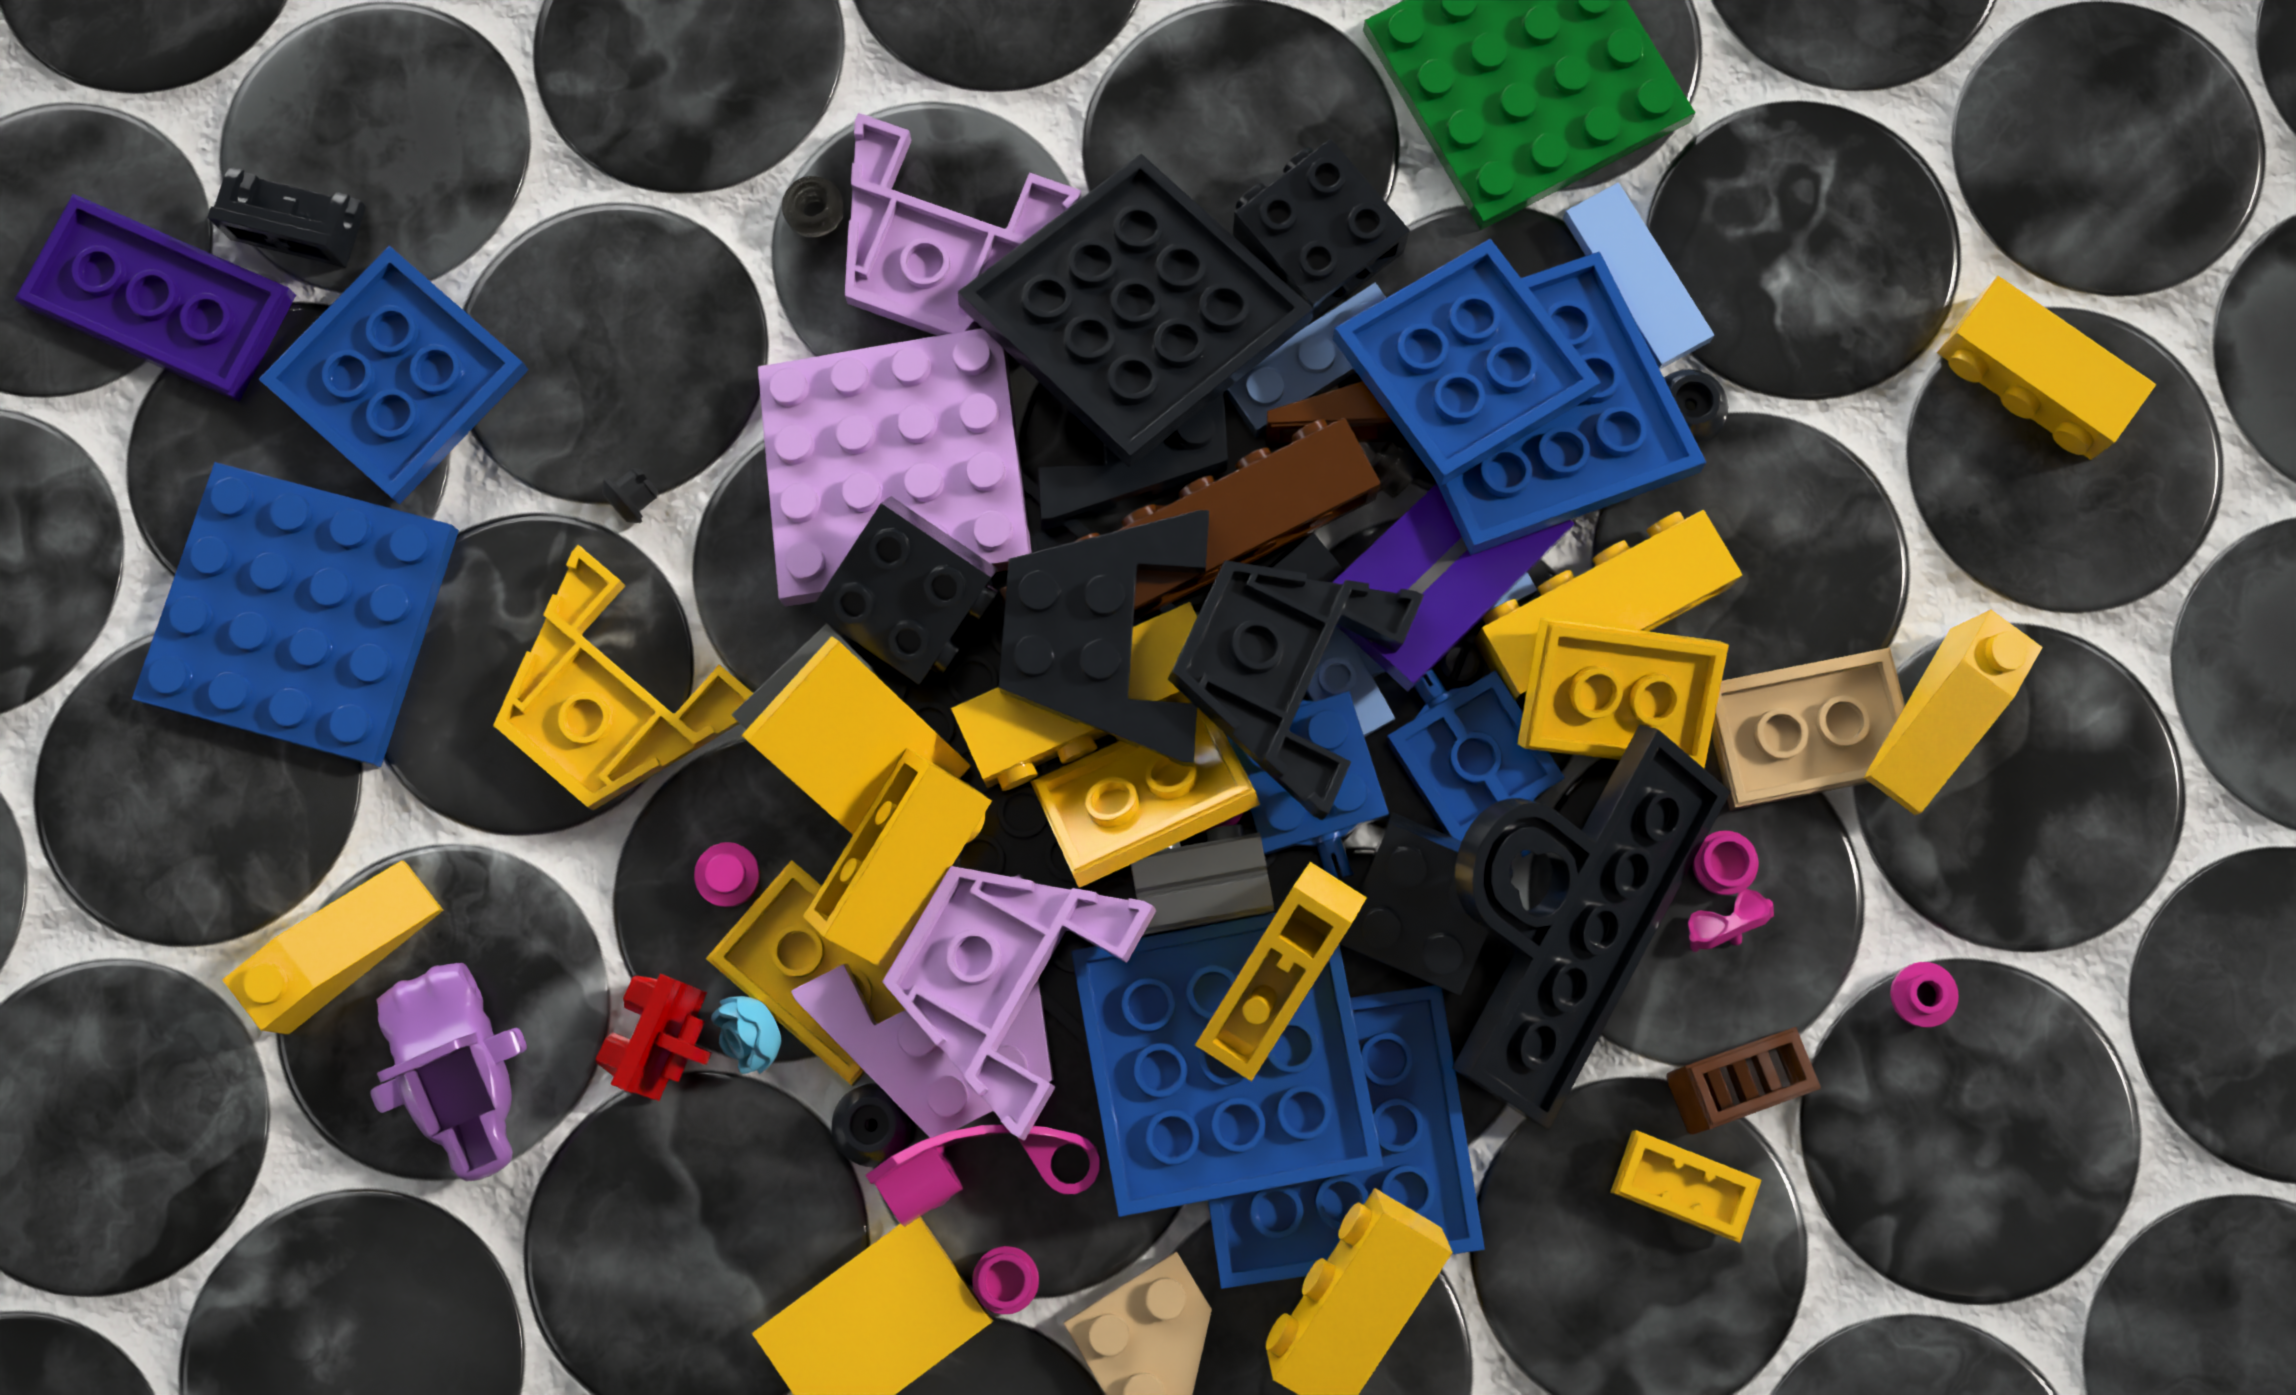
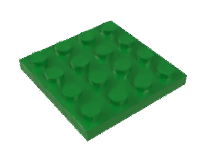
(1526, 91)

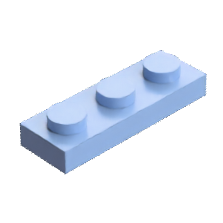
(1301, 366)

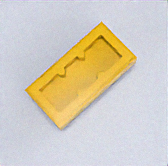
(1686, 1186)

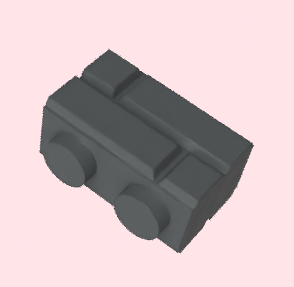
(1205, 881)

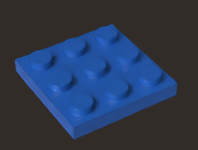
(1465, 361)
(394, 374)

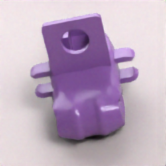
(449, 1067)

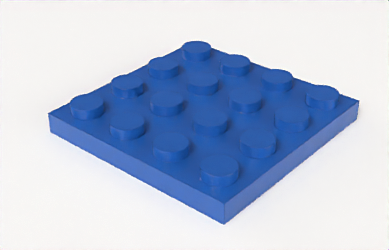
(1598, 451)
(296, 614)
(1187, 1123)
(1420, 1140)

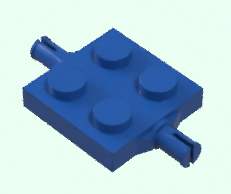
(1467, 752)
(1359, 801)

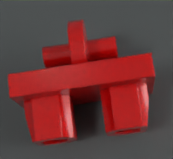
(661, 1039)

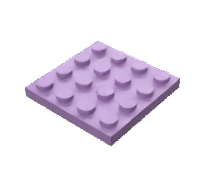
(899, 422)

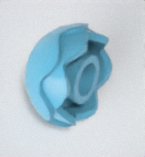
(747, 1033)

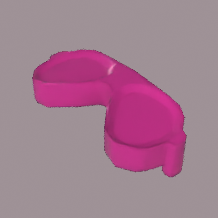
(1712, 929)

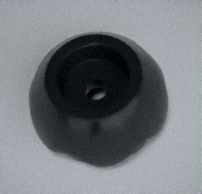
(1709, 400)
(850, 1130)

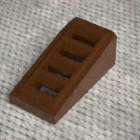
(1353, 402)
(1704, 1094)

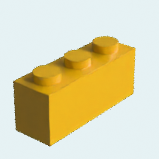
(2045, 369)
(897, 859)
(1357, 1299)

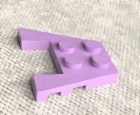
(915, 255)
(979, 960)
(908, 1061)

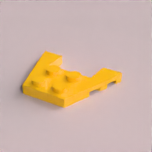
(587, 715)

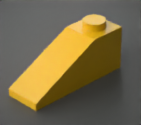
(1952, 708)
(331, 949)
(1281, 971)

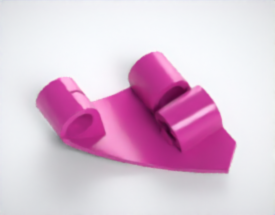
(925, 1179)

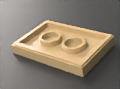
(1804, 727)

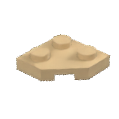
(1146, 1332)

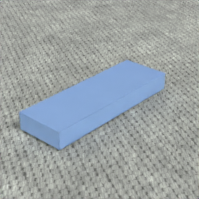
(1642, 273)

